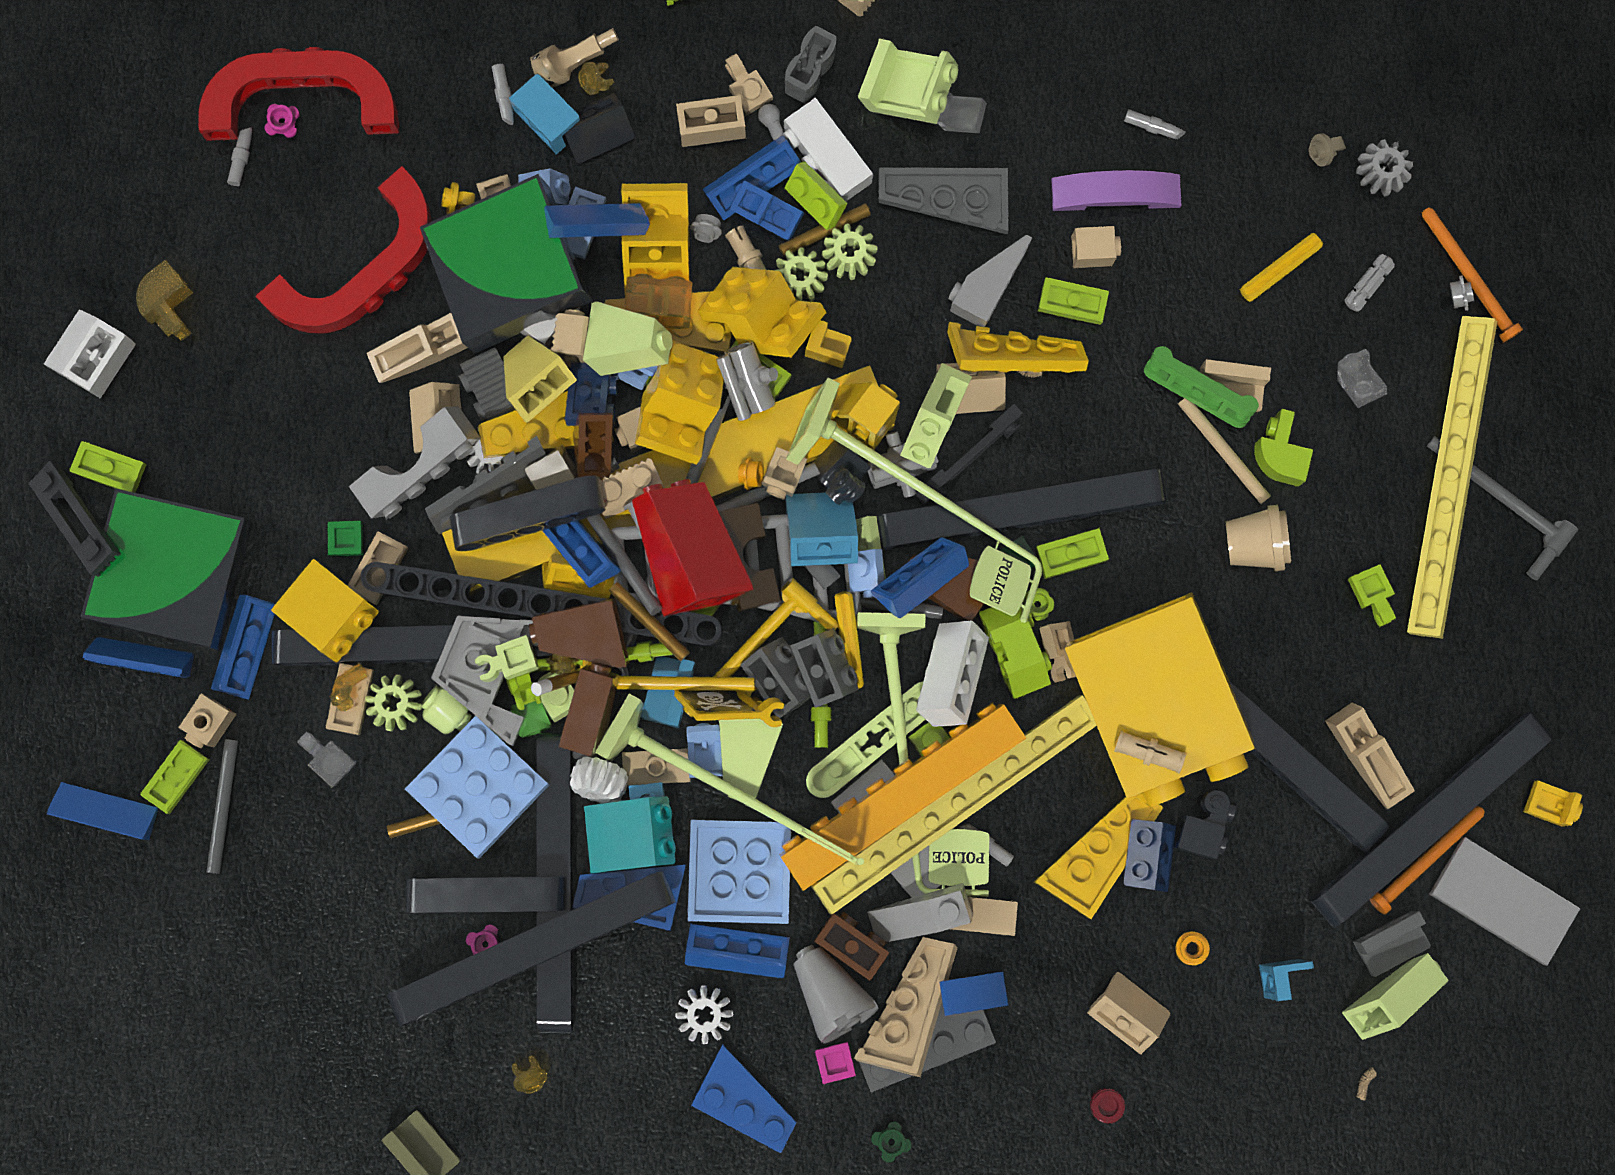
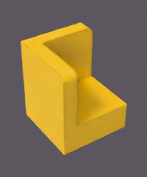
(827, 345)

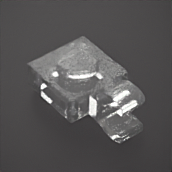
(329, 761)

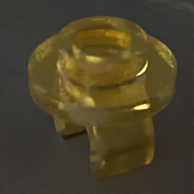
(591, 79)
(530, 1080)

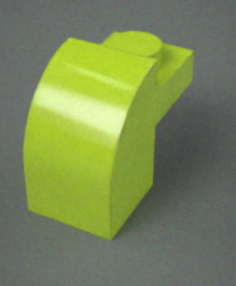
(1278, 458)

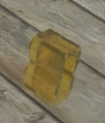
(661, 299)

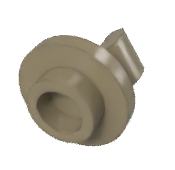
(1323, 149)

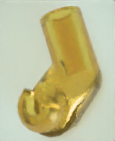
(343, 687)

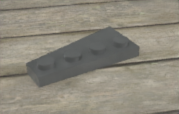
(955, 194)
(488, 486)
(951, 1039)

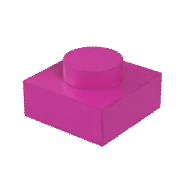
(835, 1062)

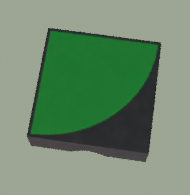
(503, 266)
(171, 569)

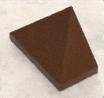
(593, 444)

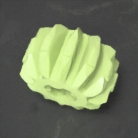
(862, 255)
(811, 271)
(383, 698)

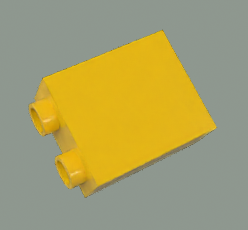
(1163, 683)

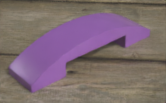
(1116, 189)

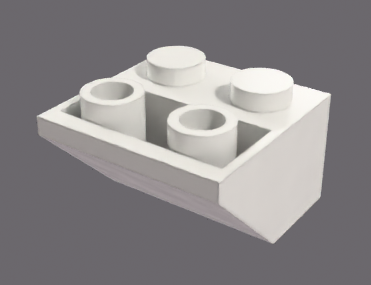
(90, 353)

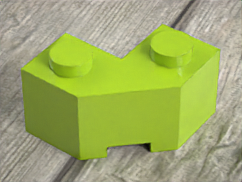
(1017, 651)

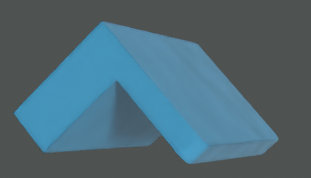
(544, 111)
(661, 705)
(1276, 980)

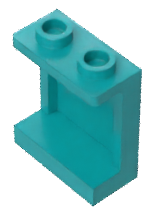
(629, 834)

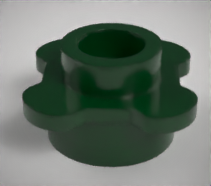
(888, 1151)

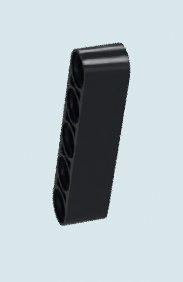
(527, 513)
(484, 894)

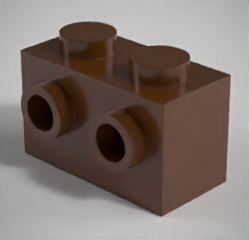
(851, 946)

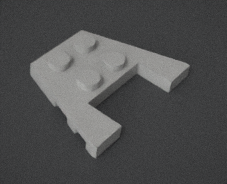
(461, 675)

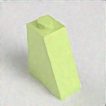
(624, 340)
(746, 752)
(1396, 997)

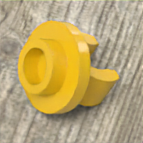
(453, 199)

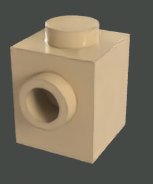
(217, 718)

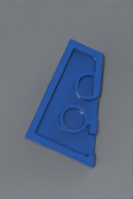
(600, 884)
(743, 1103)

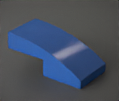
(766, 210)
(973, 993)

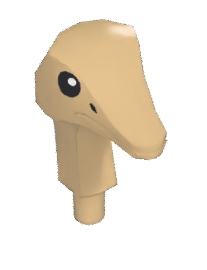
(557, 64)

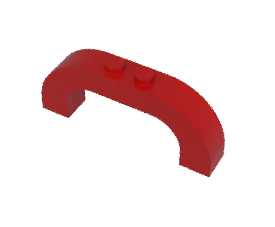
(289, 69)
(369, 287)

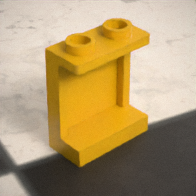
(325, 611)

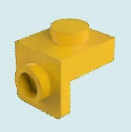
(1553, 804)

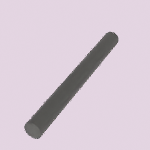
(222, 806)

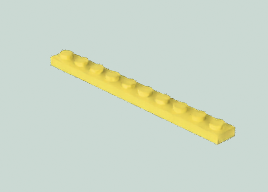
(1452, 477)
(955, 806)

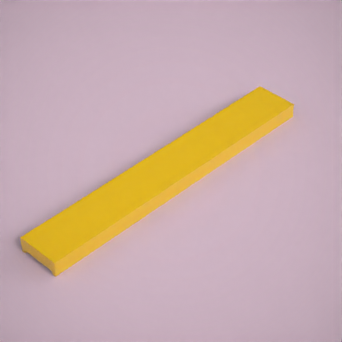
(734, 443)

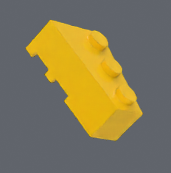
(865, 411)

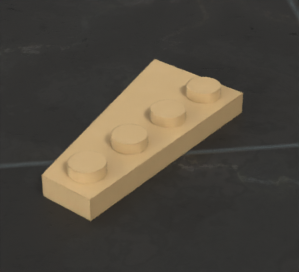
(907, 1023)

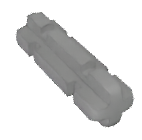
(1369, 282)

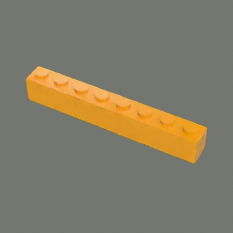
(904, 794)

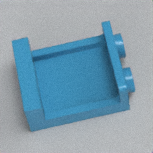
(821, 530)

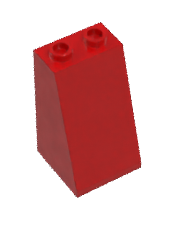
(688, 548)

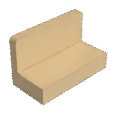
(1239, 377)
(984, 391)
(426, 402)
(1130, 1013)

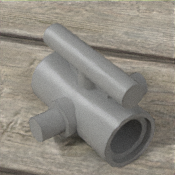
(747, 380)
(882, 478)

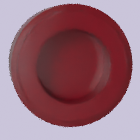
(1107, 1105)

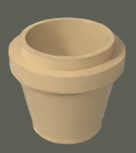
(1259, 539)

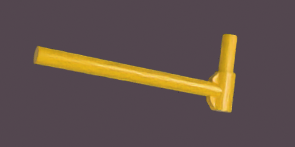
(795, 599)
(683, 683)

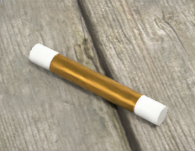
(554, 683)

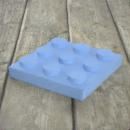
(477, 787)
(738, 872)

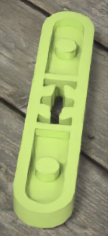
(849, 761)

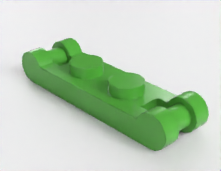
(1199, 388)

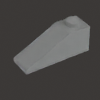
(984, 287)
(922, 914)

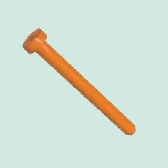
(1383, 900)

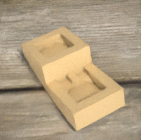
(991, 917)

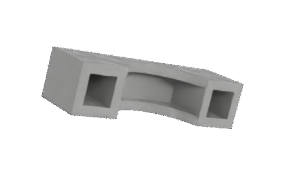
(445, 438)

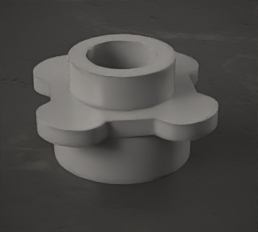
(1461, 293)

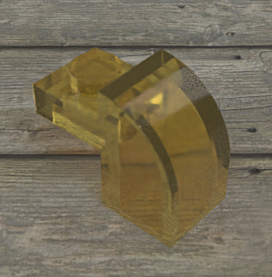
(158, 294)

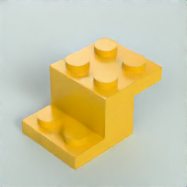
(666, 243)
(762, 311)
(680, 403)

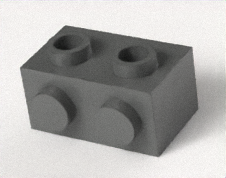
(825, 667)
(777, 675)

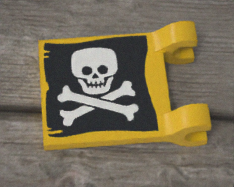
(729, 705)

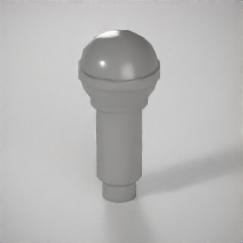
(770, 117)

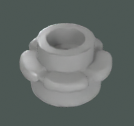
(706, 228)

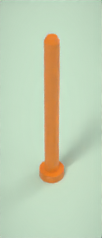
(1468, 271)

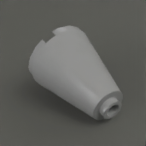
(831, 994)

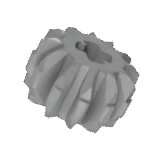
(1390, 158)

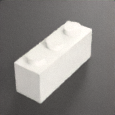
(827, 149)
(952, 674)

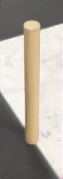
(1224, 450)

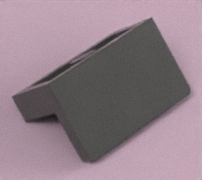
(1393, 943)

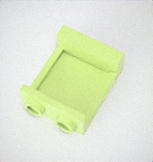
(908, 83)
(935, 415)

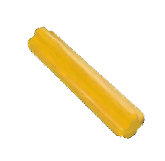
(1281, 267)
(848, 632)

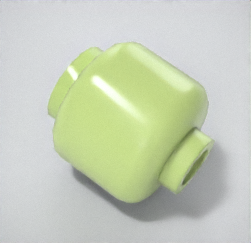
(444, 711)

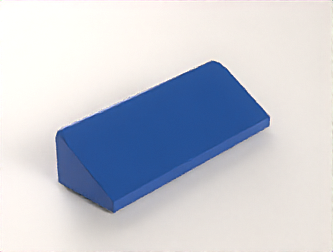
(762, 169)
(596, 220)
(583, 552)
(921, 577)
(243, 647)
(140, 657)
(103, 811)
(736, 951)

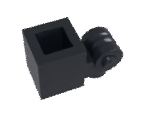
(841, 473)
(1206, 835)

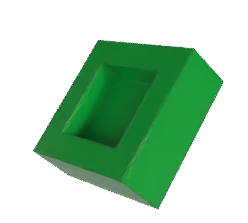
(345, 538)

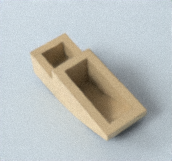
(416, 349)
(1370, 754)

